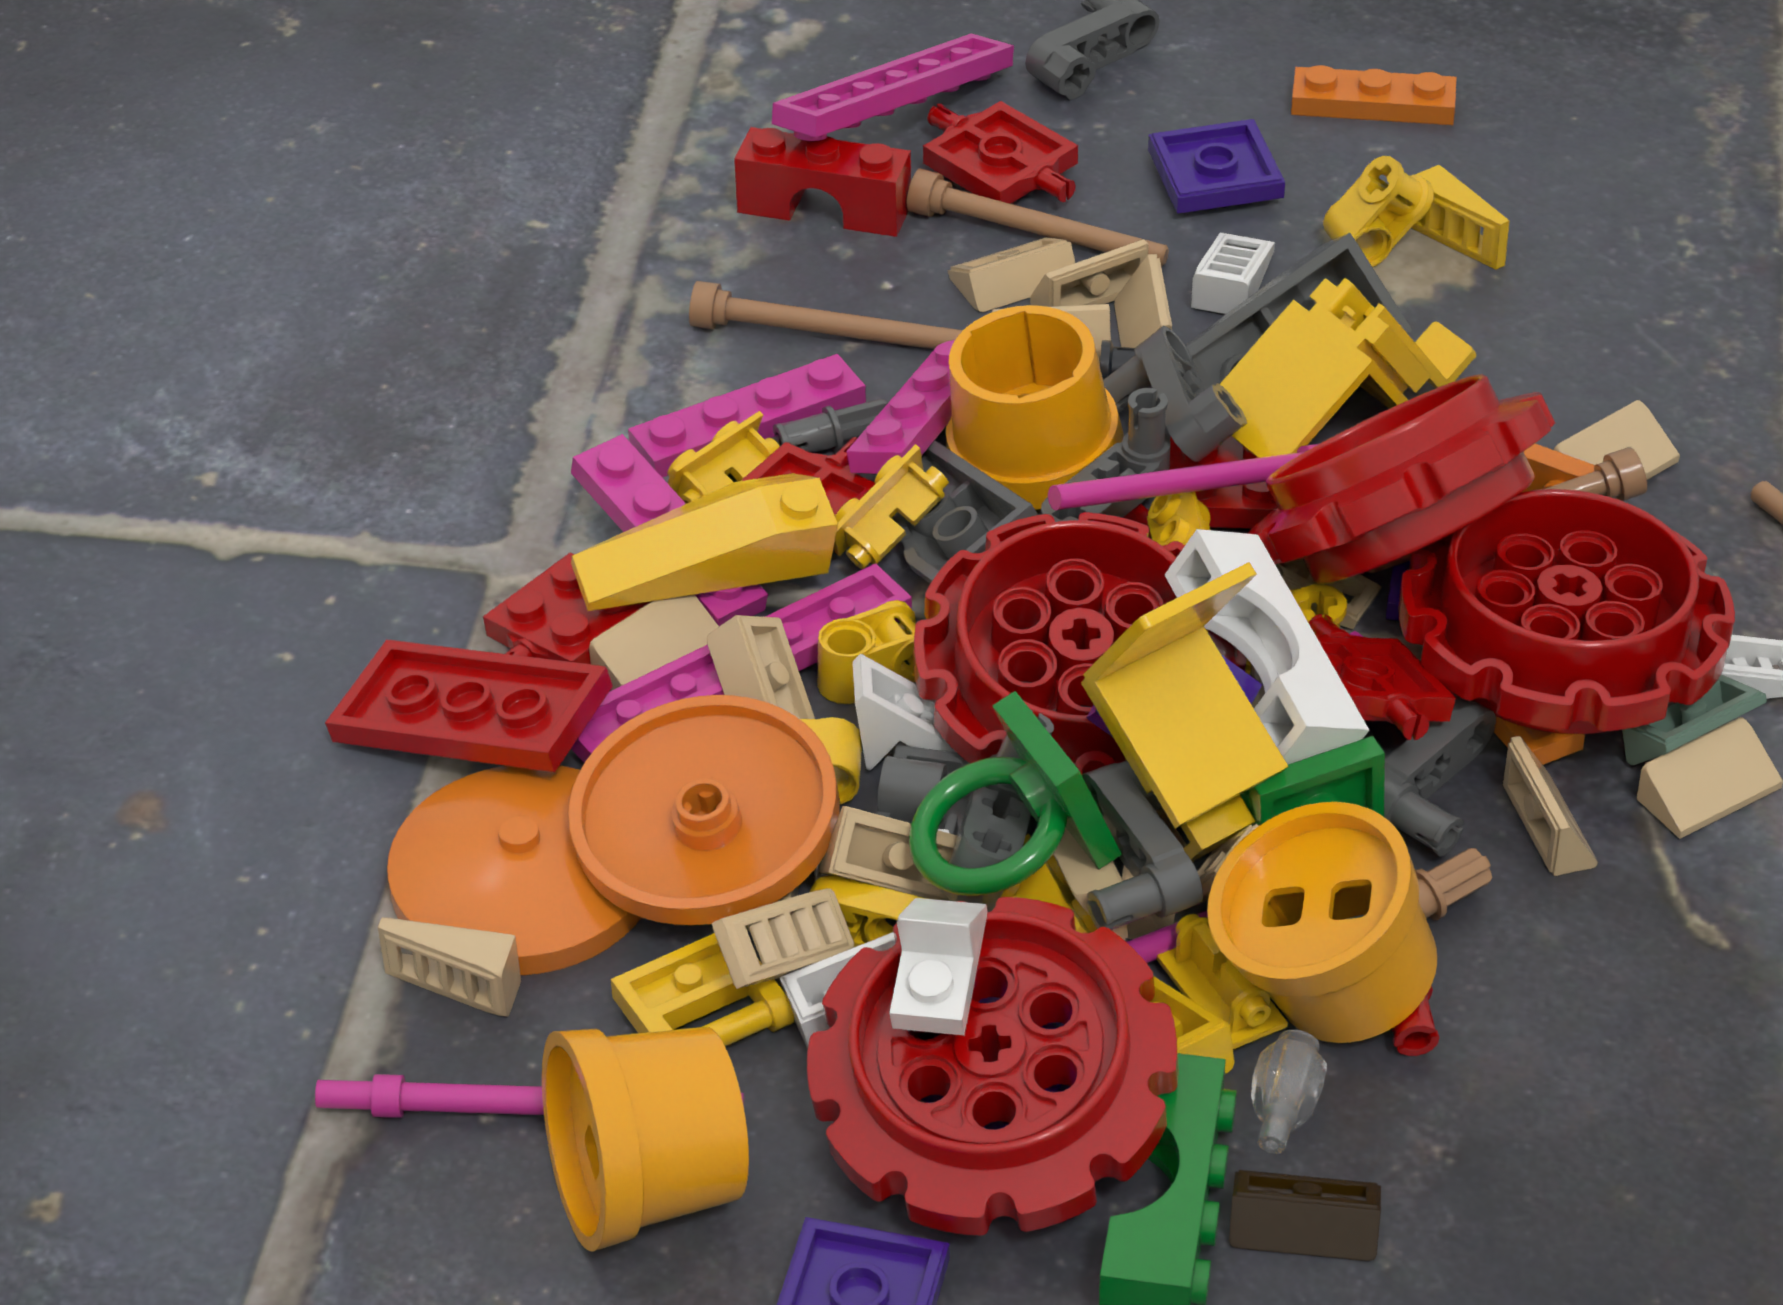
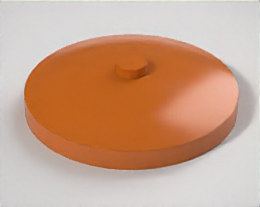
(703, 809)
(503, 861)

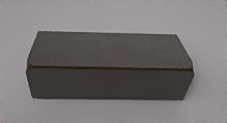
(1305, 1215)

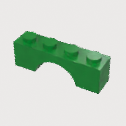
(1156, 1250)

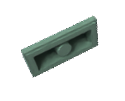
(1687, 722)

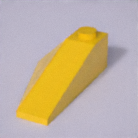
(718, 542)

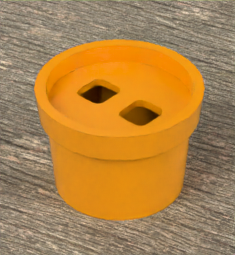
(1029, 399)
(1285, 925)
(641, 1128)

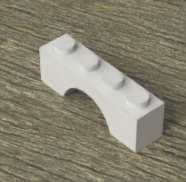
(1303, 696)

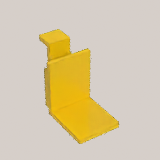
(1320, 356)
(1186, 715)

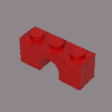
(863, 178)

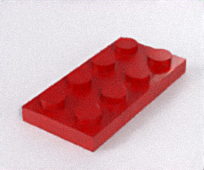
(470, 705)

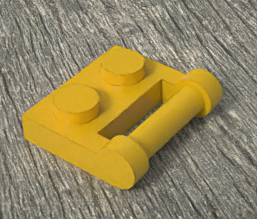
(693, 984)

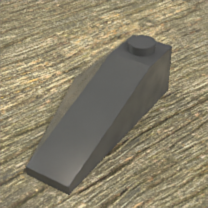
(1232, 336)
(962, 518)

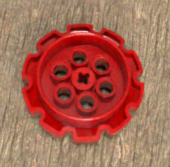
(1402, 479)
(1071, 595)
(1568, 613)
(1045, 1163)

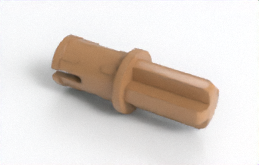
(1452, 881)

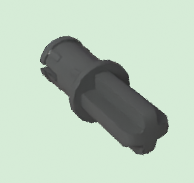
(828, 428)

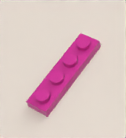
(779, 399)
(910, 417)
(636, 494)

